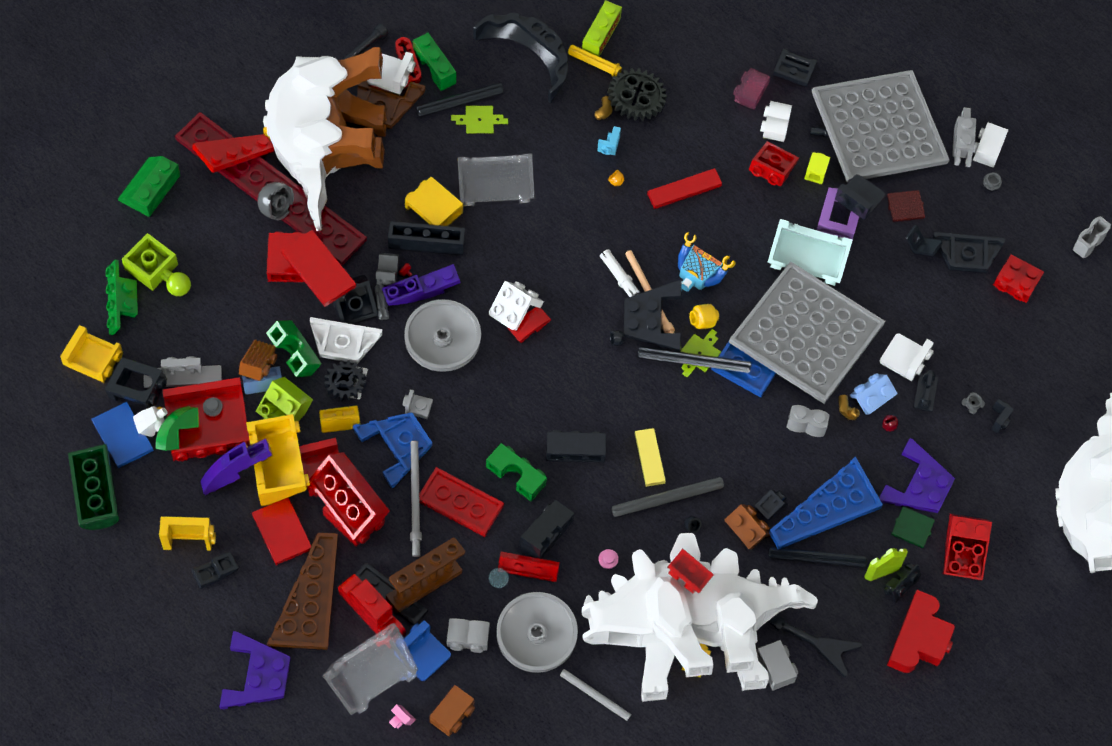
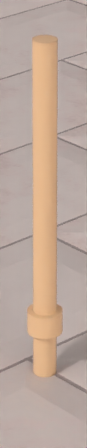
(667, 326)

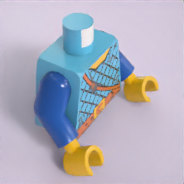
(699, 267)

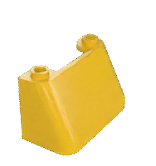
(281, 473)

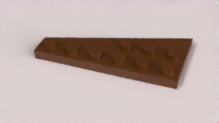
(309, 605)

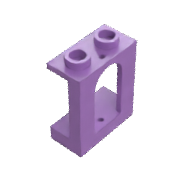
(832, 227)

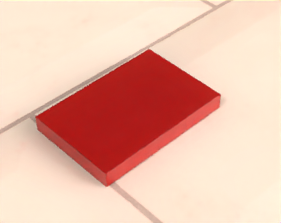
(281, 531)

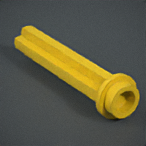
(595, 60)

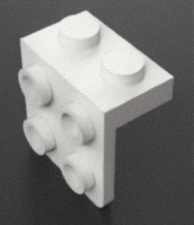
(394, 73)
(513, 304)
(906, 356)

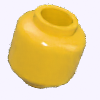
(704, 316)

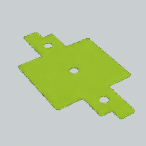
(471, 118)
(704, 346)

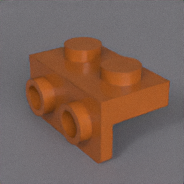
(747, 525)

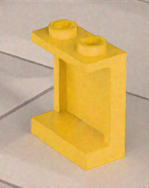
(434, 203)
(91, 355)
(186, 528)

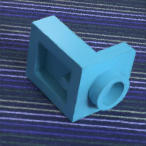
(610, 146)

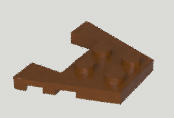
(394, 104)

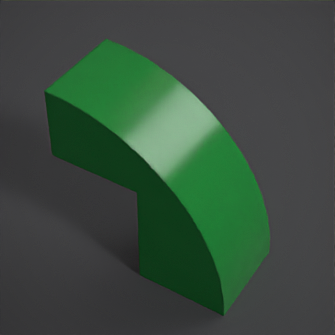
(169, 431)

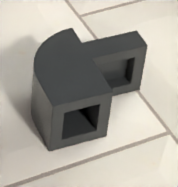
(387, 269)

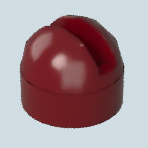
(891, 426)

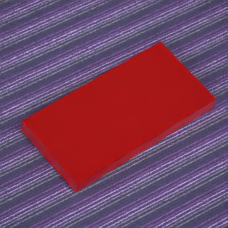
(318, 268)
(460, 502)

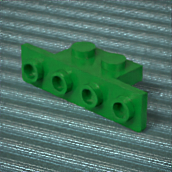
(121, 297)

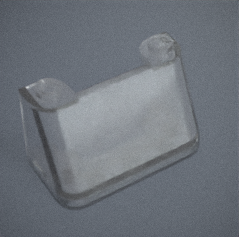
(495, 179)
(371, 669)

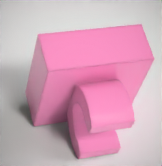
(402, 716)

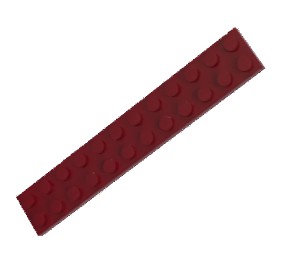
(254, 174)

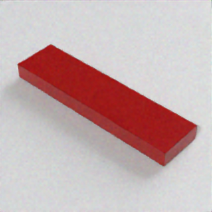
(684, 188)

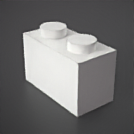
(990, 144)

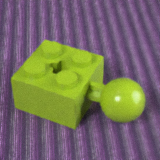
(153, 263)

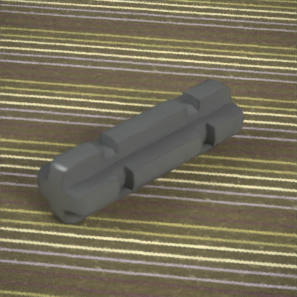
(381, 303)

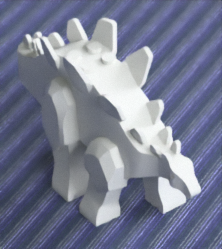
(671, 621)

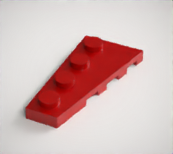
(232, 151)

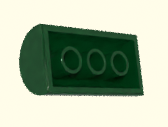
(93, 488)

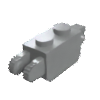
(964, 137)

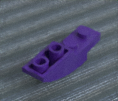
(421, 288)
(228, 466)

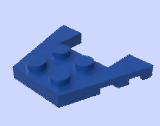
(397, 433)

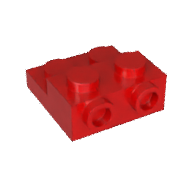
(773, 164)
(1018, 278)

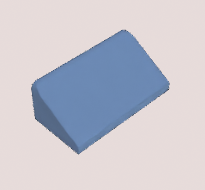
(254, 386)

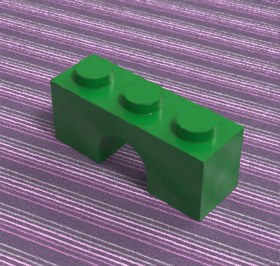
(441, 70)
(287, 336)
(505, 460)

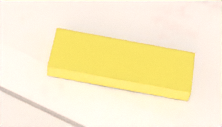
(650, 457)

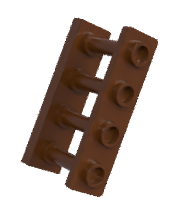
(425, 575)

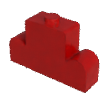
(369, 604)
(921, 635)

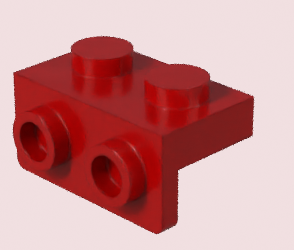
(690, 571)

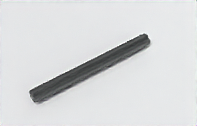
(667, 497)

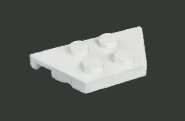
(343, 340)

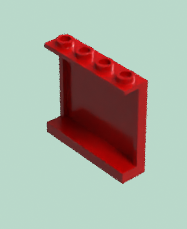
(215, 433)

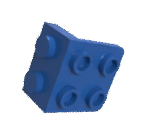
(425, 650)

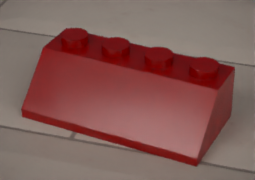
(348, 495)

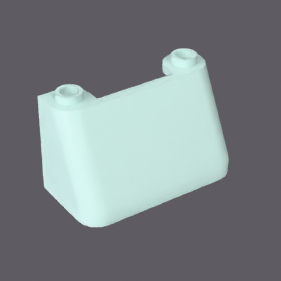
(811, 250)

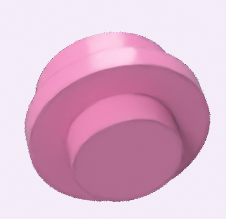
(608, 559)

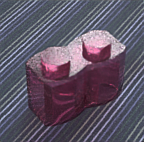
(752, 88)

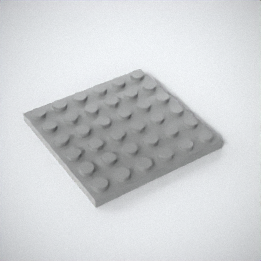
(880, 125)
(807, 332)

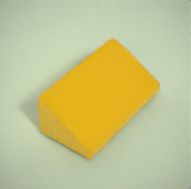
(339, 418)

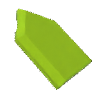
(888, 564)

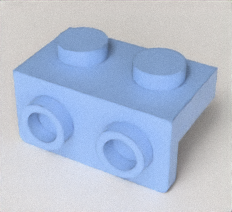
(874, 393)

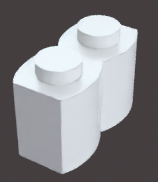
(776, 122)

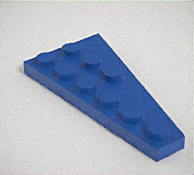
(834, 503)

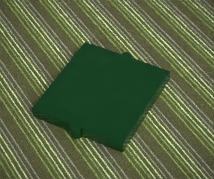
(913, 527)

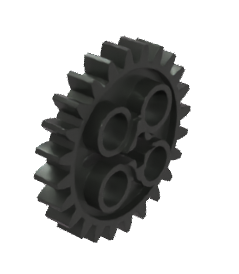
(624, 88)

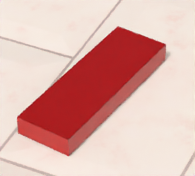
(529, 566)

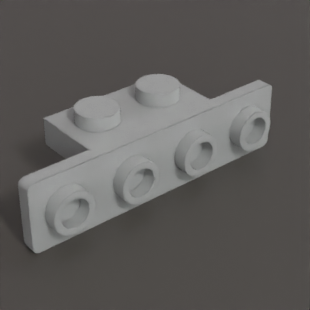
(186, 372)

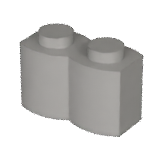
(1091, 237)
(809, 421)
(468, 635)

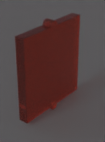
(906, 205)

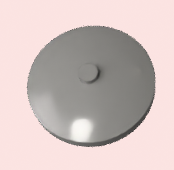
(442, 335)
(537, 632)

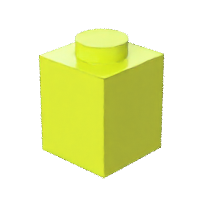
(817, 168)

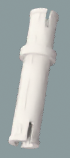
(624, 280)

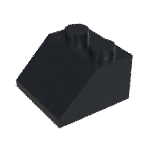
(357, 303)

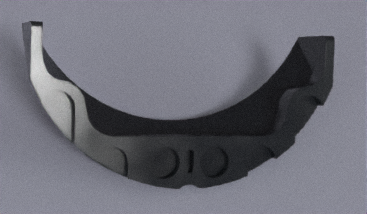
(535, 36)

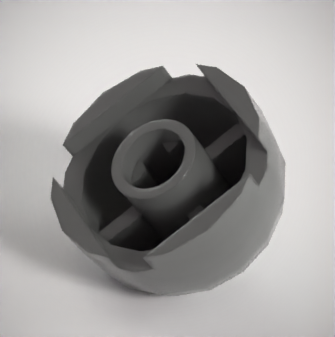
(275, 200)

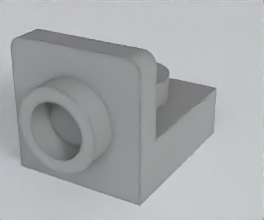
(418, 405)

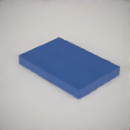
(755, 381)
(121, 435)

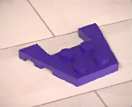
(927, 486)
(265, 675)

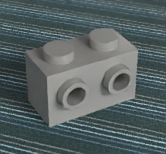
(776, 661)

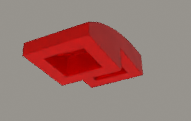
(532, 321)

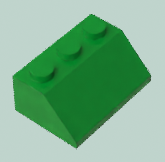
(150, 185)

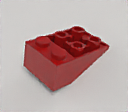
(966, 546)

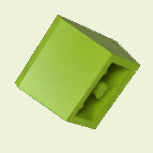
(284, 399)

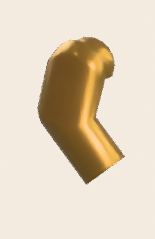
(605, 110)
(846, 410)

